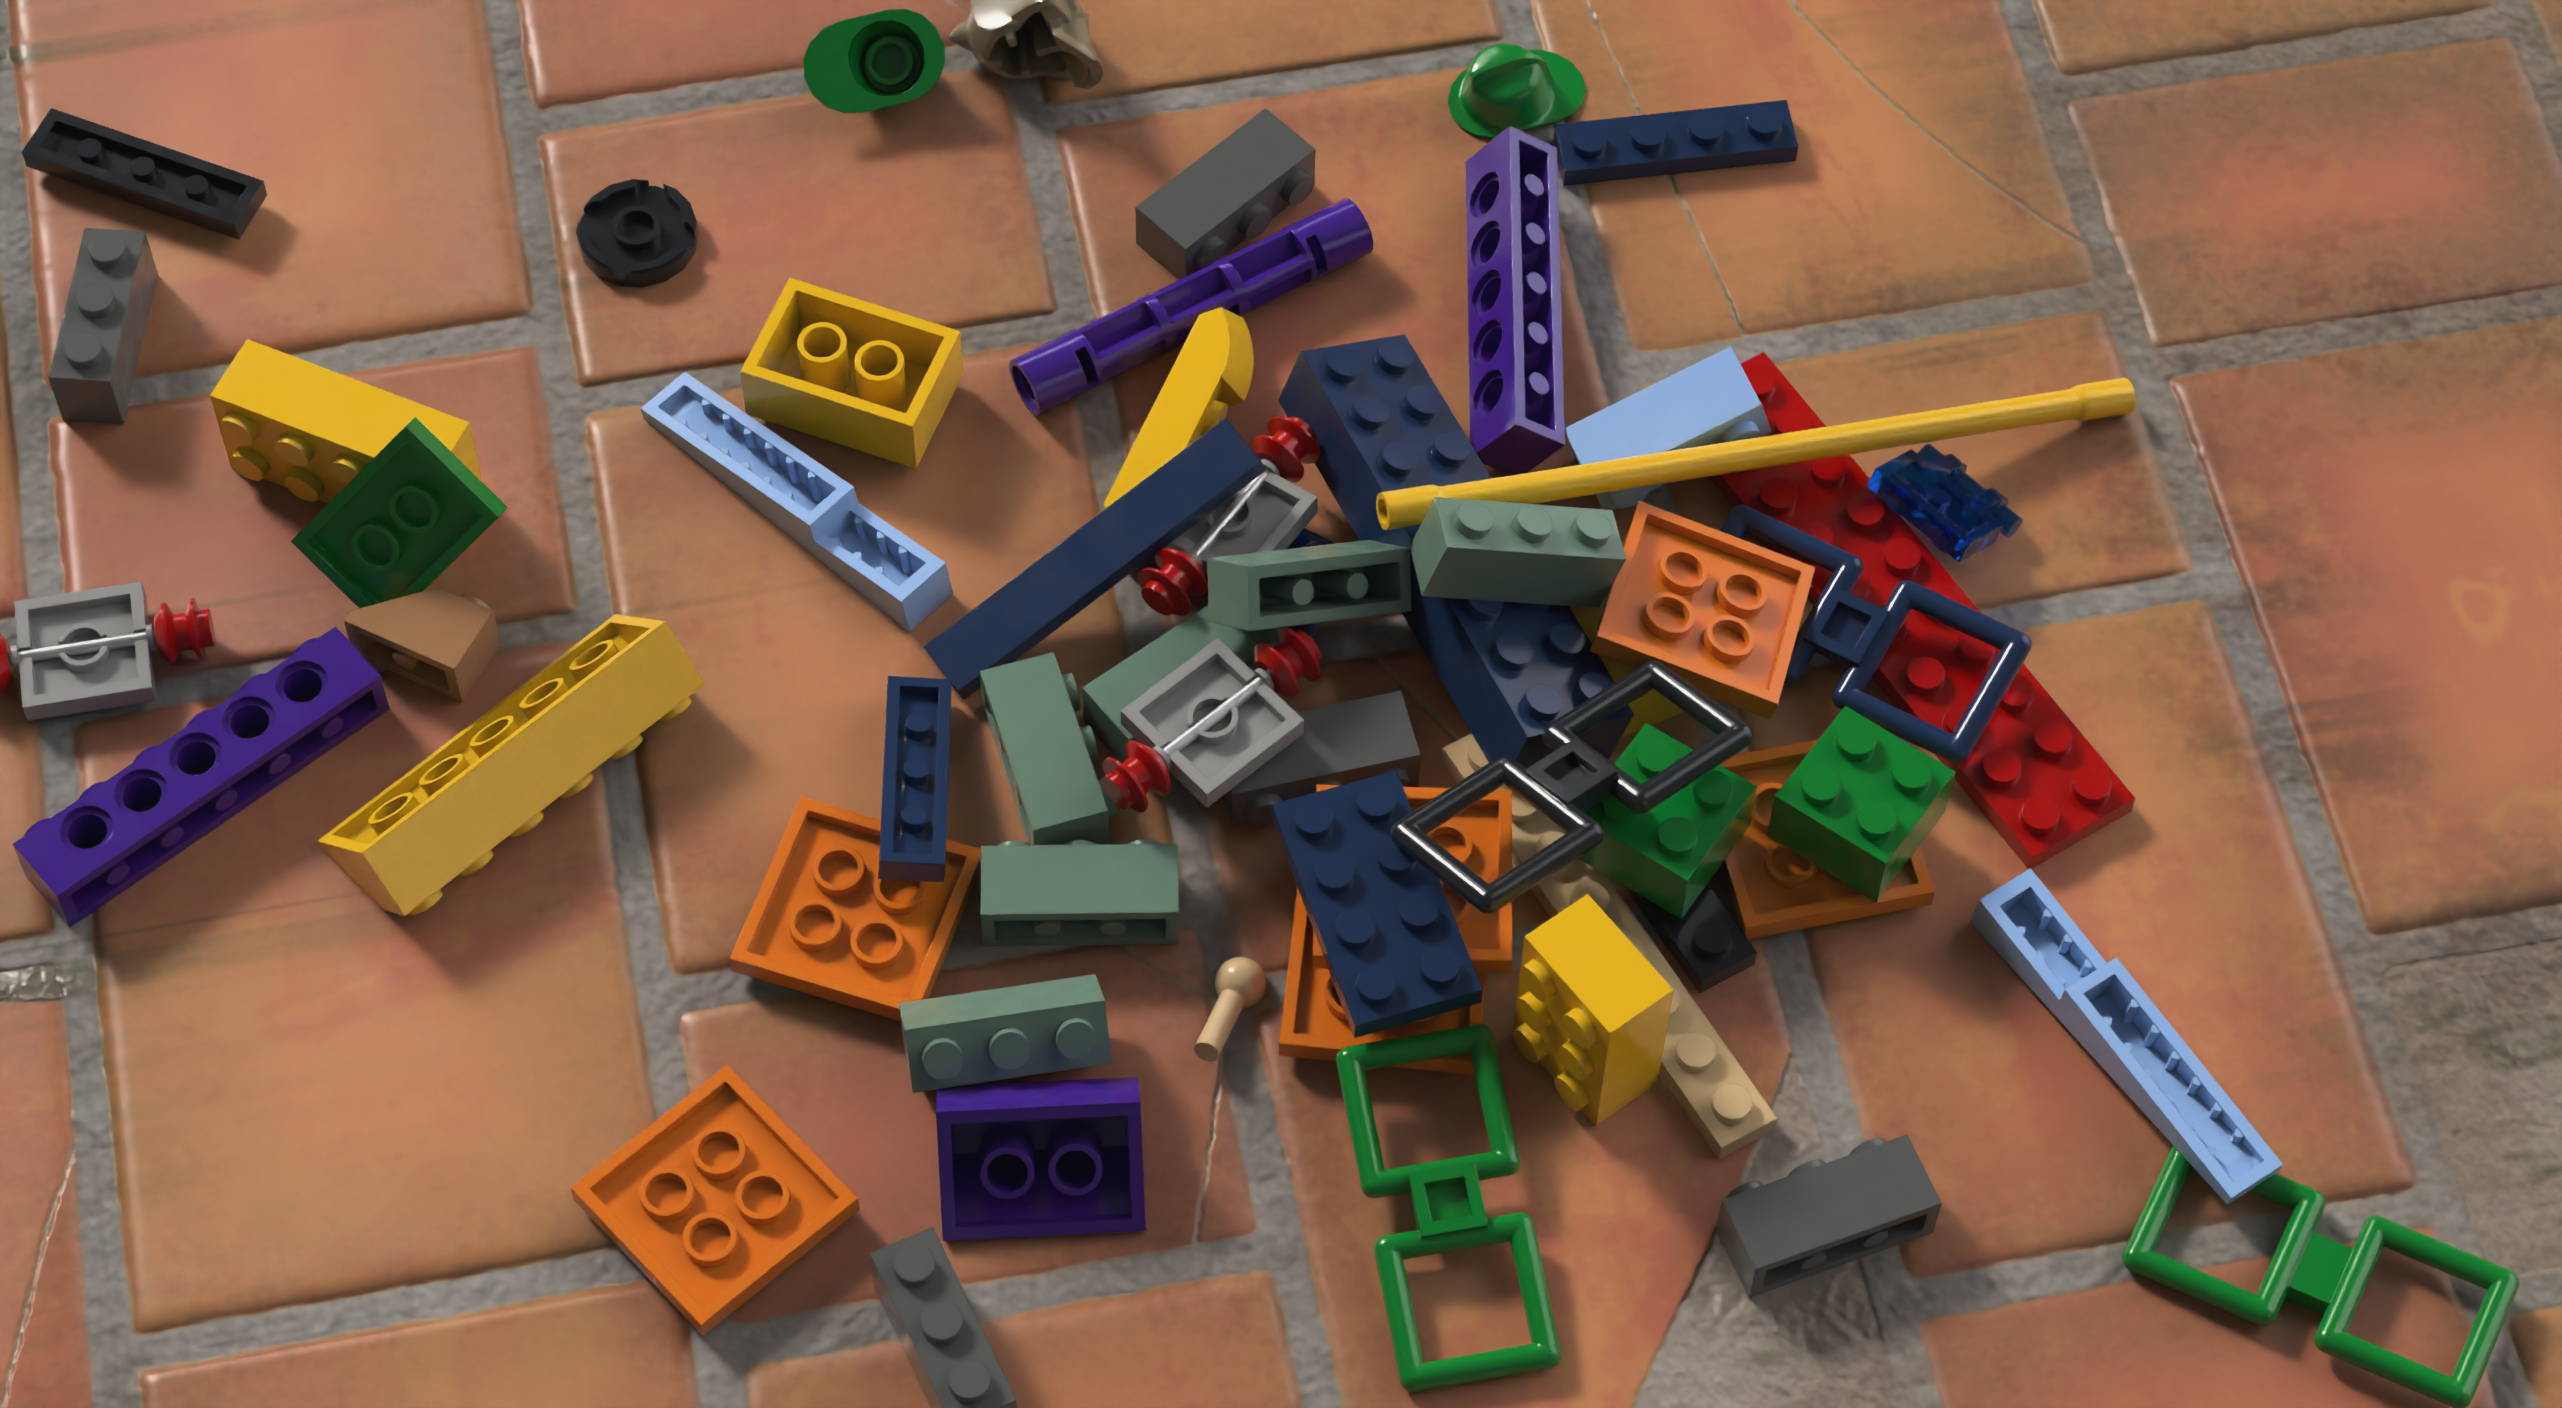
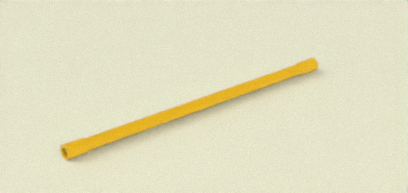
(2081, 403)

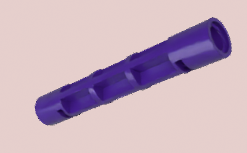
(1165, 317)

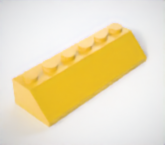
(514, 763)

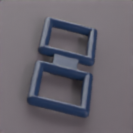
(1862, 632)

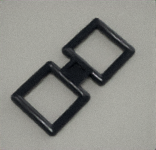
(1570, 784)

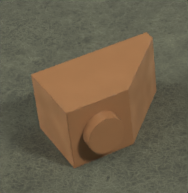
(428, 638)

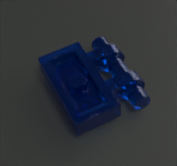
(1944, 501)

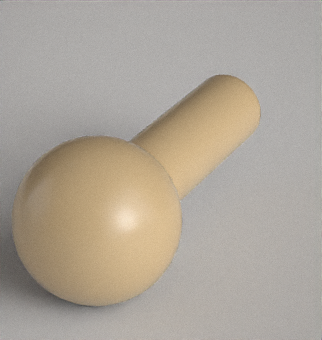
(1238, 985)

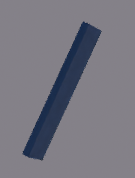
(1096, 557)

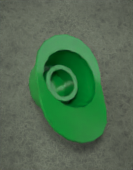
(874, 61)
(1515, 90)

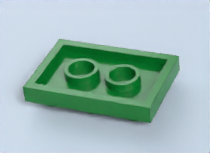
(399, 520)

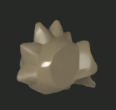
(1031, 39)

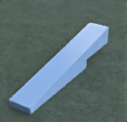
(802, 500)
(2124, 1034)

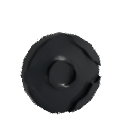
(637, 233)

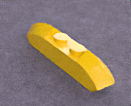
(1203, 383)

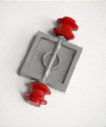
(1254, 520)
(95, 648)
(1212, 721)

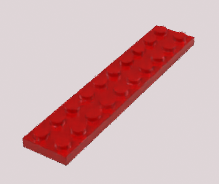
(2032, 764)

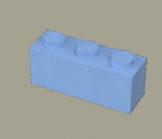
(1686, 410)

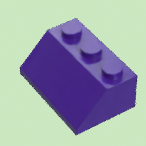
(1040, 1158)

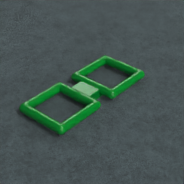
(1447, 1208)
(2330, 1281)

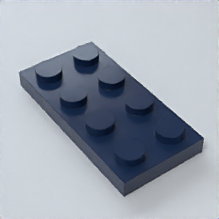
(1374, 906)

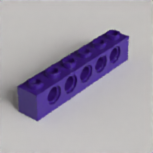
(1514, 303)
(191, 806)

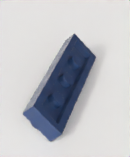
(1675, 142)
(915, 779)

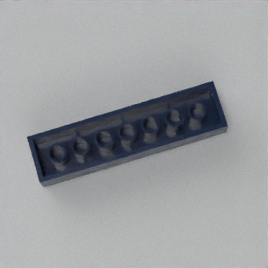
(1500, 661)

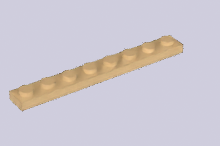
(1694, 1056)

